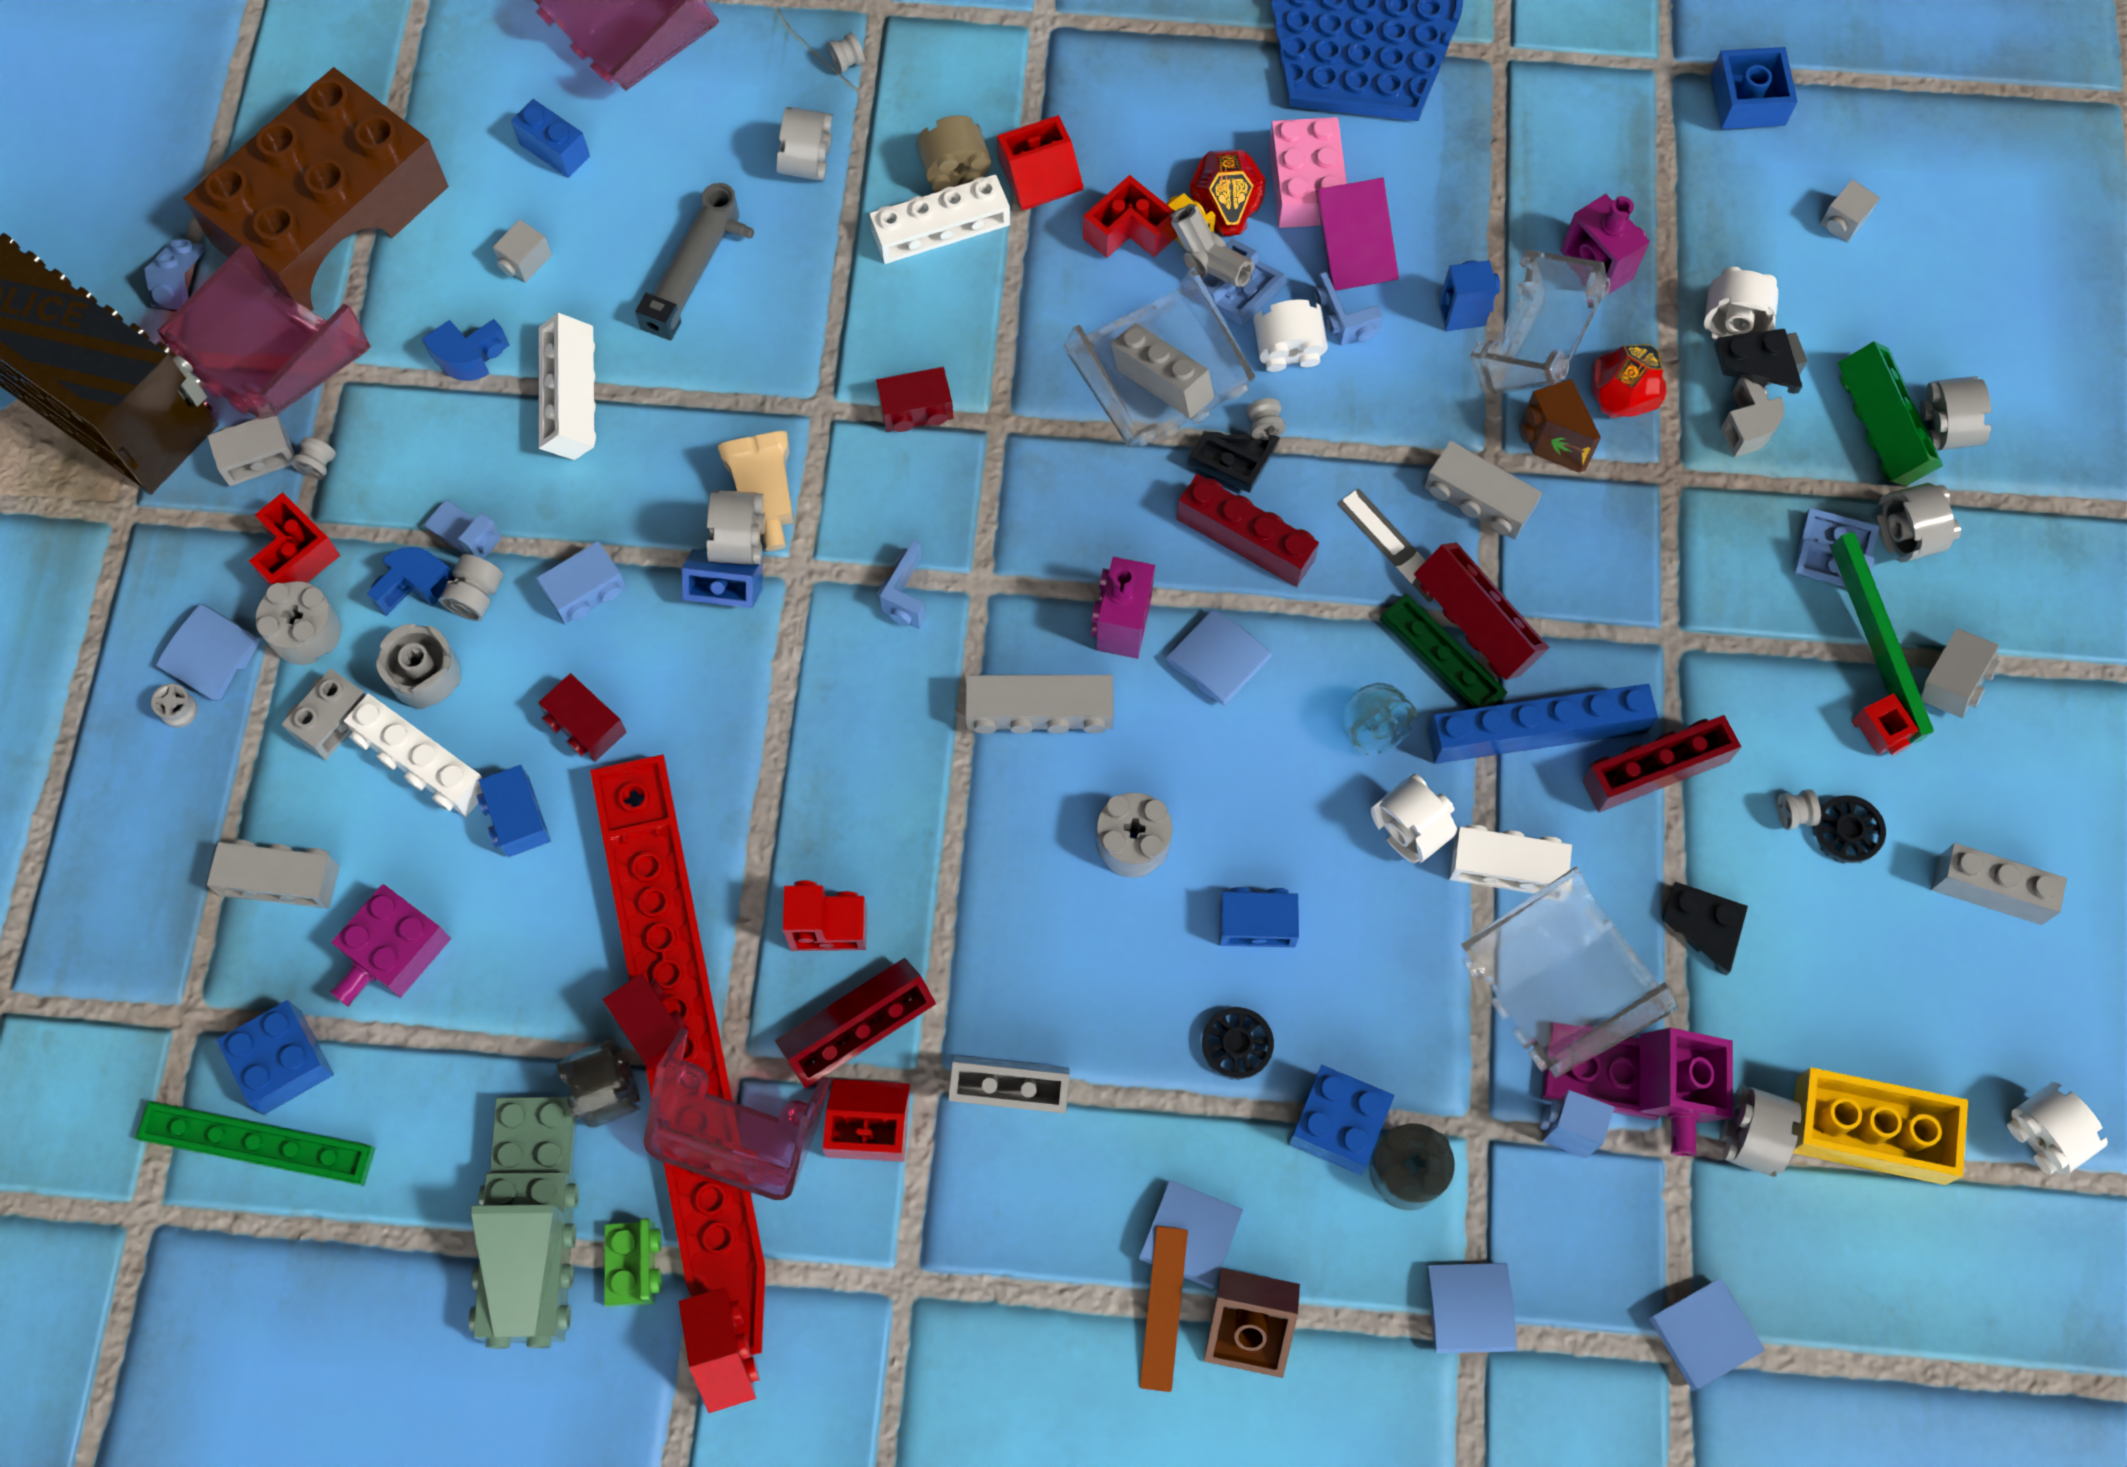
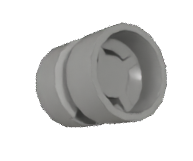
(472, 585)

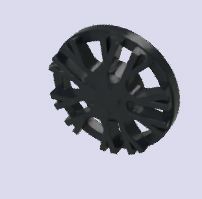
(1850, 829)
(1237, 1043)

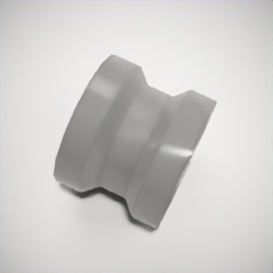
(846, 52)
(1266, 418)
(313, 458)
(169, 697)
(1798, 809)

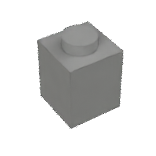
(1849, 210)
(521, 251)

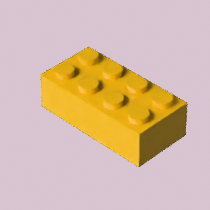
(1880, 1126)

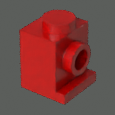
(1886, 725)

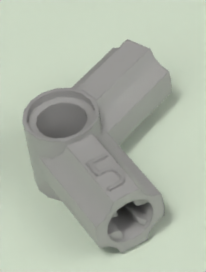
(1208, 250)

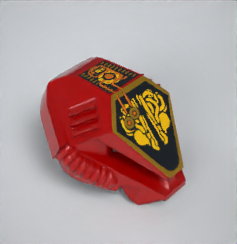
(1229, 187)
(1628, 381)

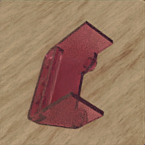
(724, 1137)

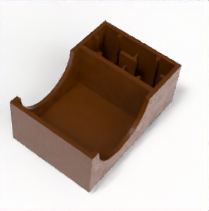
(315, 178)

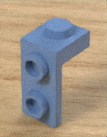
(166, 273)
(1351, 327)
(463, 531)
(898, 605)

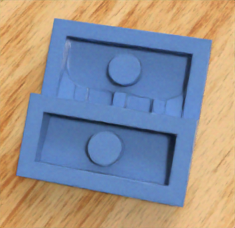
(1244, 302)
(1818, 533)
(208, 652)
(1219, 657)
(1209, 1228)
(1471, 1308)
(1707, 1334)

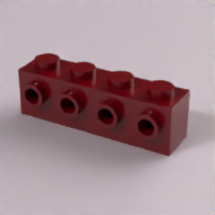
(1247, 529)
(1480, 611)
(1660, 763)
(855, 1022)

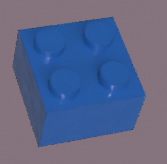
(1753, 88)
(275, 1057)
(1341, 1120)

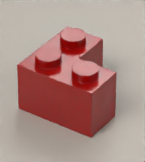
(1129, 213)
(298, 545)
(823, 921)
(716, 1350)

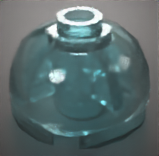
(1377, 717)

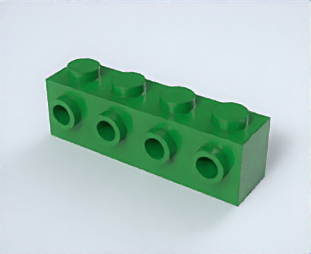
(1888, 414)

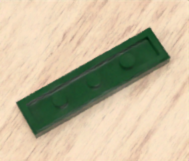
(1442, 654)

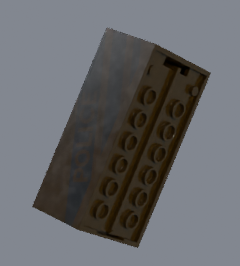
(95, 373)

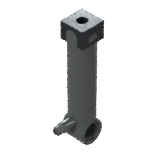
(661, 310)

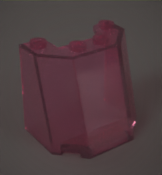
(628, 36)
(257, 341)

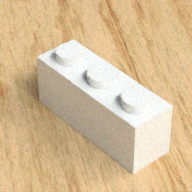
(1507, 859)

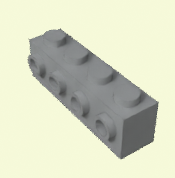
(1039, 703)

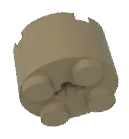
(953, 152)

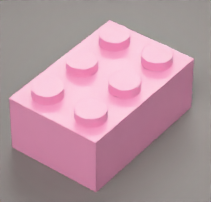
(1304, 159)

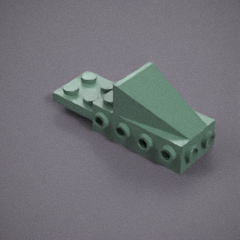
(526, 1226)

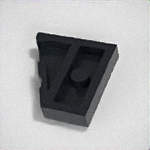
(1760, 358)
(1233, 457)
(1706, 922)

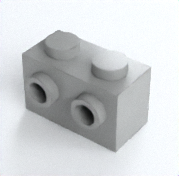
(251, 449)
(1960, 673)
(321, 714)

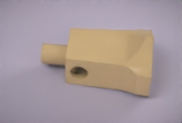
(760, 467)

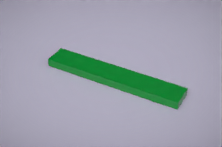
(1879, 631)
(255, 1143)

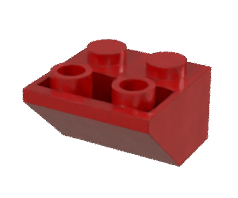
(1039, 162)
(867, 1120)

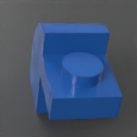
(462, 356)
(409, 571)

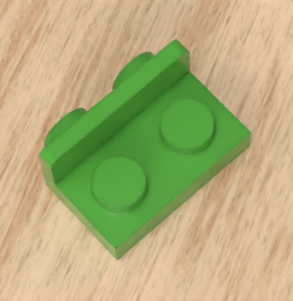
(630, 1263)

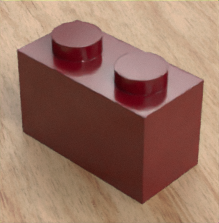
(915, 399)
(582, 718)
(644, 1018)

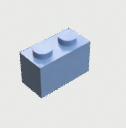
(582, 583)
(1576, 1124)

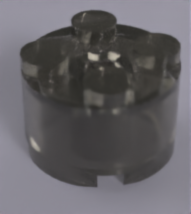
(599, 1084)
(1428, 1151)

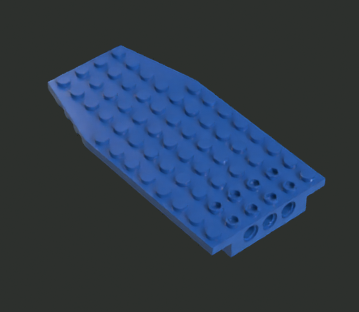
(1363, 53)

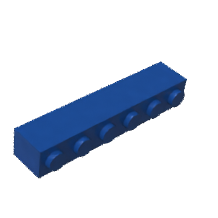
(1542, 723)

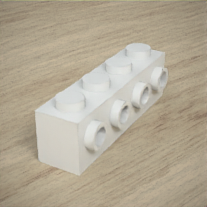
(940, 218)
(566, 387)
(414, 753)

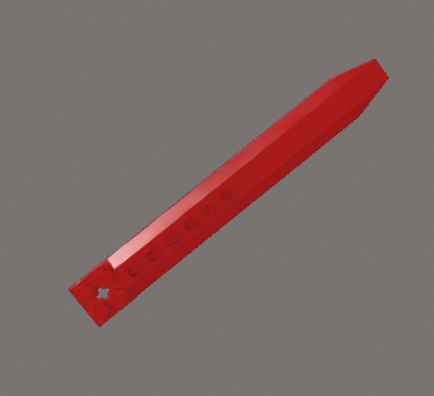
(663, 942)

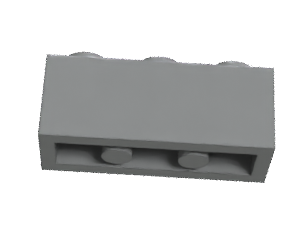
(1162, 370)
(1482, 490)
(273, 874)
(1999, 884)
(1009, 1084)

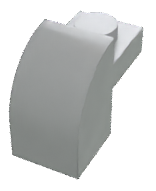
(1755, 421)

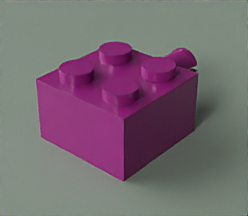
(1607, 235)
(1123, 607)
(386, 944)
(1687, 1081)

